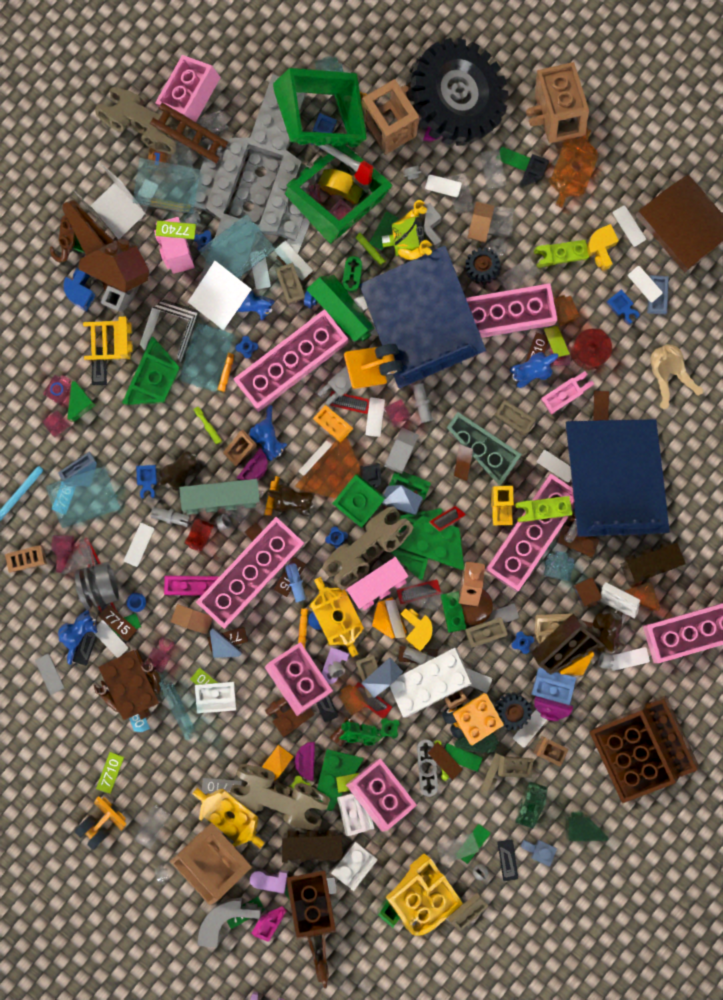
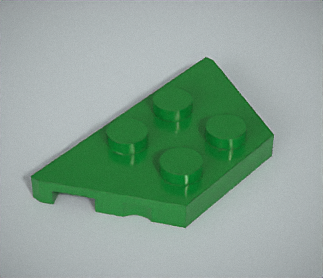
(153, 377)
(436, 545)
(414, 562)

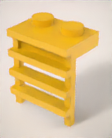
(122, 343)

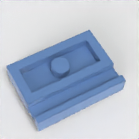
(553, 687)

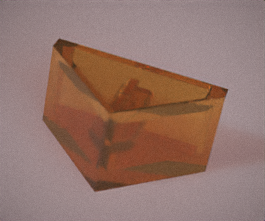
(646, 595)

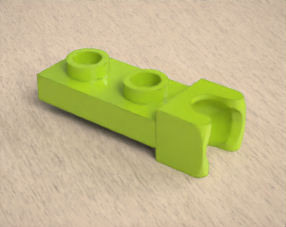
(562, 253)
(545, 508)

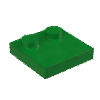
(359, 500)

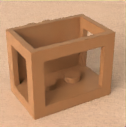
(559, 98)
(407, 118)
(211, 864)

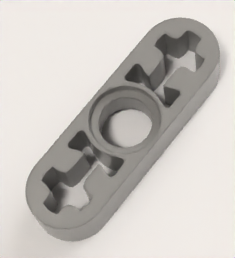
(420, 762)

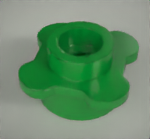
(394, 726)

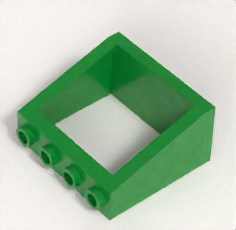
(347, 96)
(318, 216)

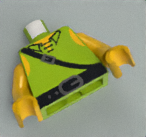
(409, 235)

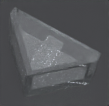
(80, 558)

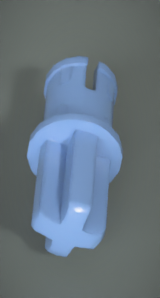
(295, 582)

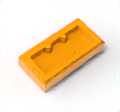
(332, 423)

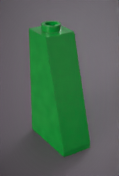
(341, 307)

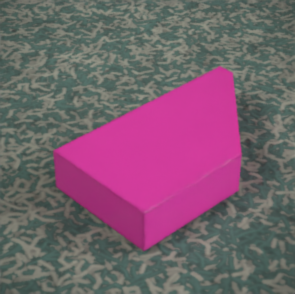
(268, 924)

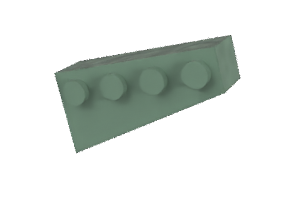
(489, 451)
(219, 496)

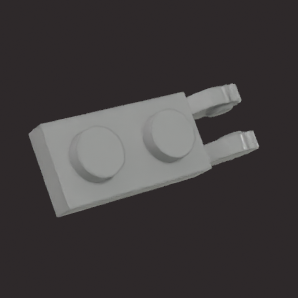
(339, 383)

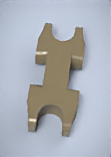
(131, 114)
(355, 558)
(269, 793)

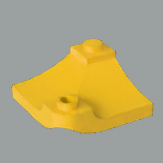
(423, 897)

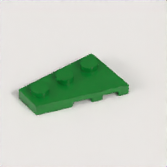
(336, 765)

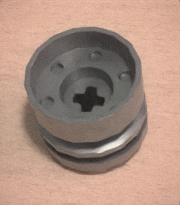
(101, 584)

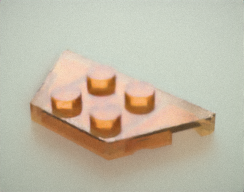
(331, 471)

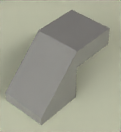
(432, 219)
(401, 450)

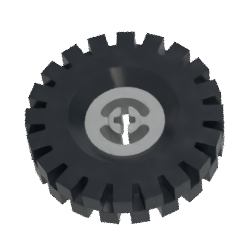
(472, 79)

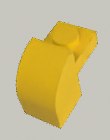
(340, 183)
(599, 243)
(502, 505)
(422, 629)

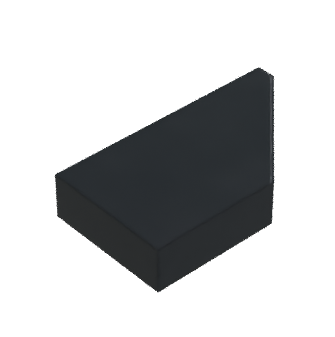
(534, 171)
(371, 474)

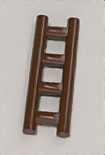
(200, 132)

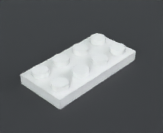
(430, 682)

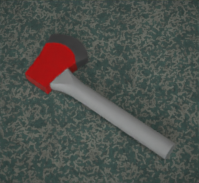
(363, 170)

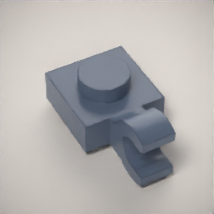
(541, 851)

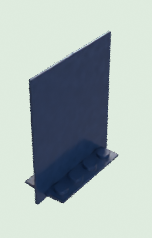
(424, 314)
(617, 477)

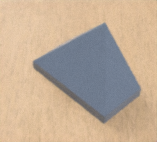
(82, 465)
(402, 499)
(222, 646)
(382, 677)

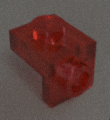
(199, 534)

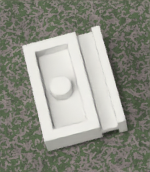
(620, 600)
(215, 697)
(353, 815)
(354, 866)

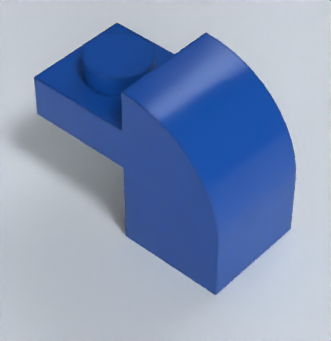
(76, 292)

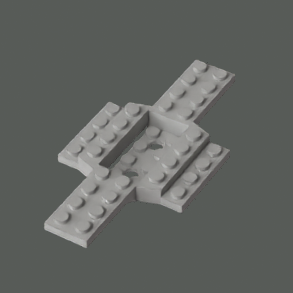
(268, 149)

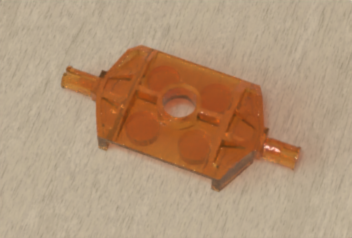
(564, 177)

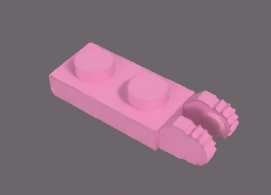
(565, 393)

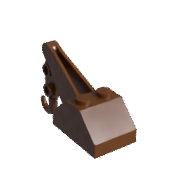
(105, 259)
(312, 914)

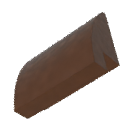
(684, 222)
(644, 749)

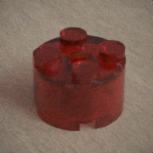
(588, 359)

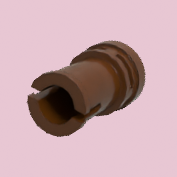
(335, 736)

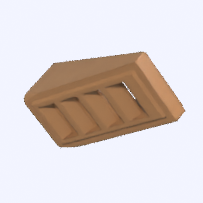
(40, 555)

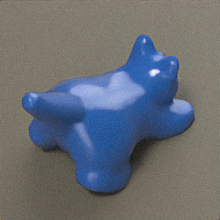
(260, 304)
(536, 367)
(265, 435)
(72, 634)

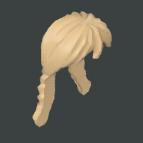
(666, 361)

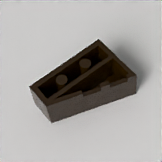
(652, 562)
(565, 644)
(311, 846)

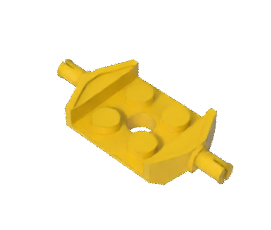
(337, 632)
(239, 829)

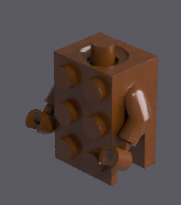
(131, 685)

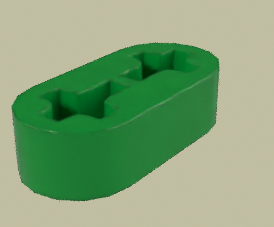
(347, 273)

